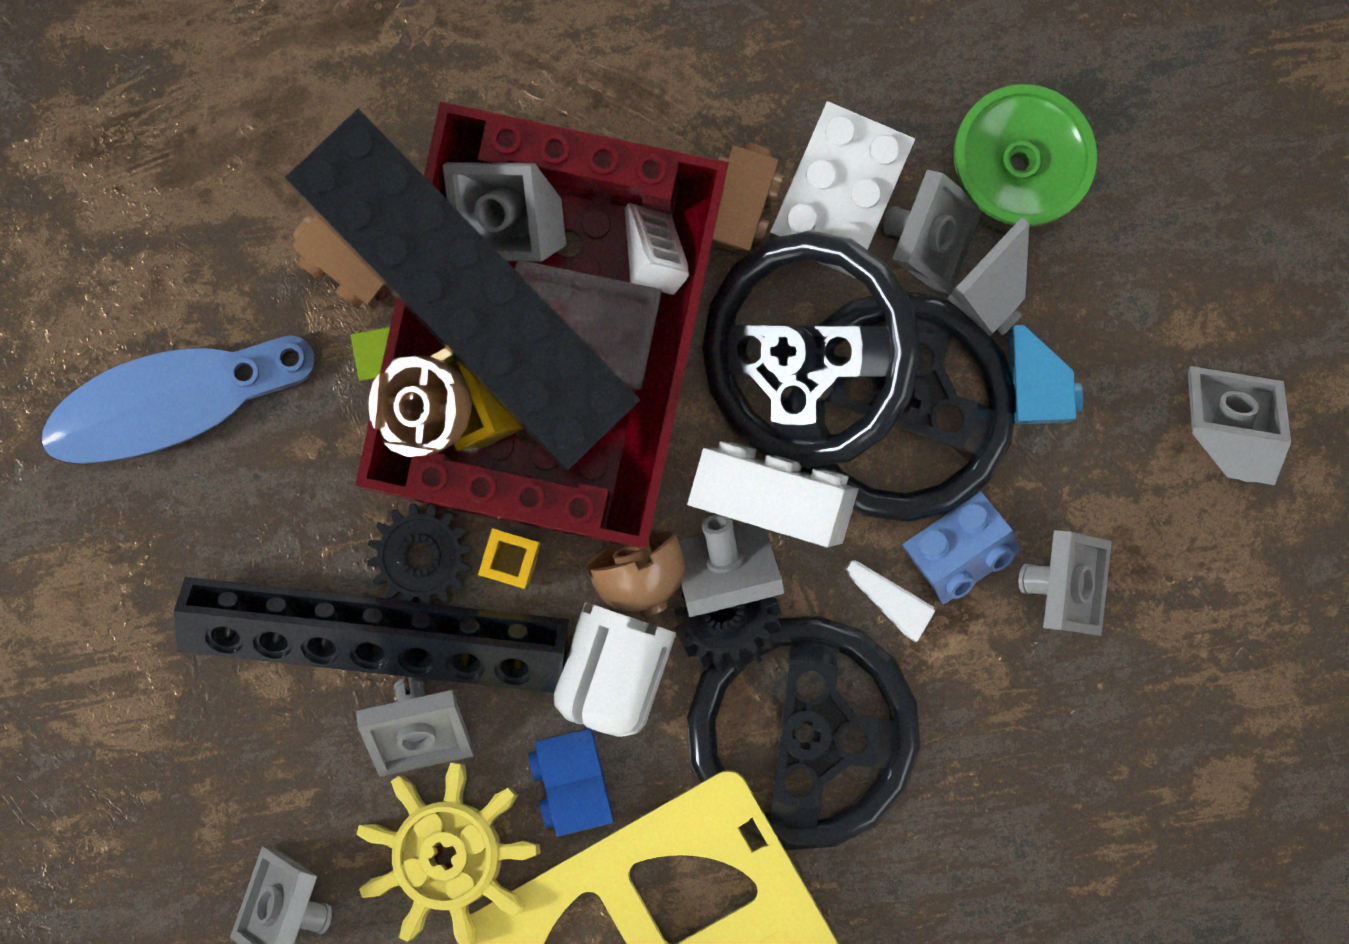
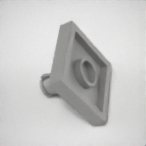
(934, 232)
(728, 566)
(1072, 582)
(414, 730)
(279, 902)

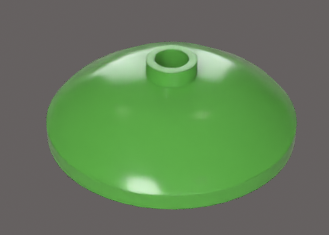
(1043, 132)

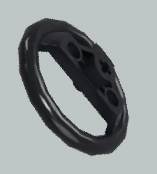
(807, 357)
(984, 430)
(889, 743)

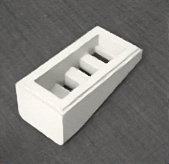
(653, 258)
(900, 606)

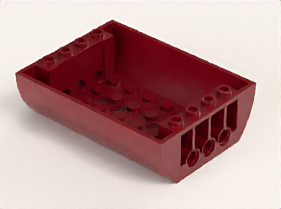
(618, 480)

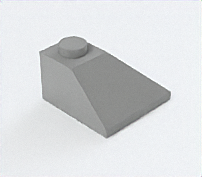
(508, 207)
(996, 283)
(1240, 422)

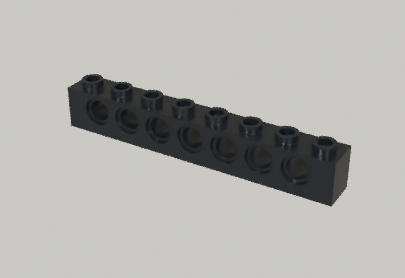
(370, 634)

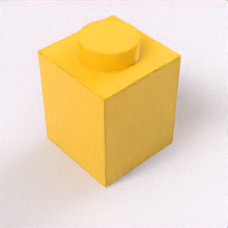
(510, 559)

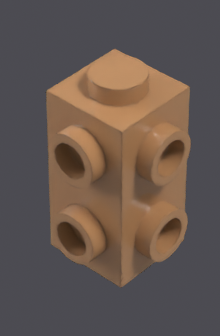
(746, 188)
(326, 254)

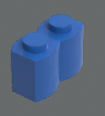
(572, 782)

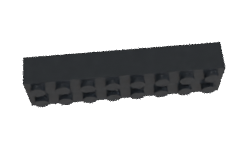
(461, 289)

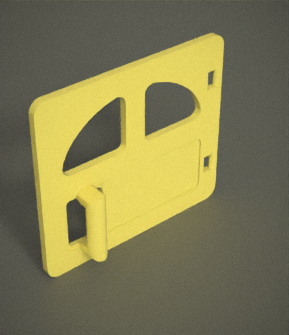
(692, 824)

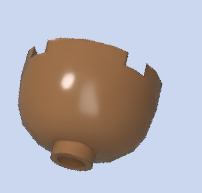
(420, 405)
(639, 577)

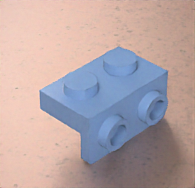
(963, 548)

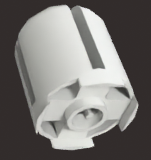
(612, 671)

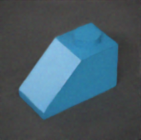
(1041, 381)

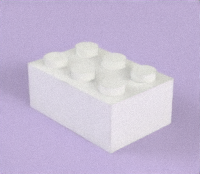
(844, 178)
(773, 494)

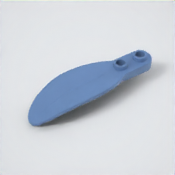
(166, 399)

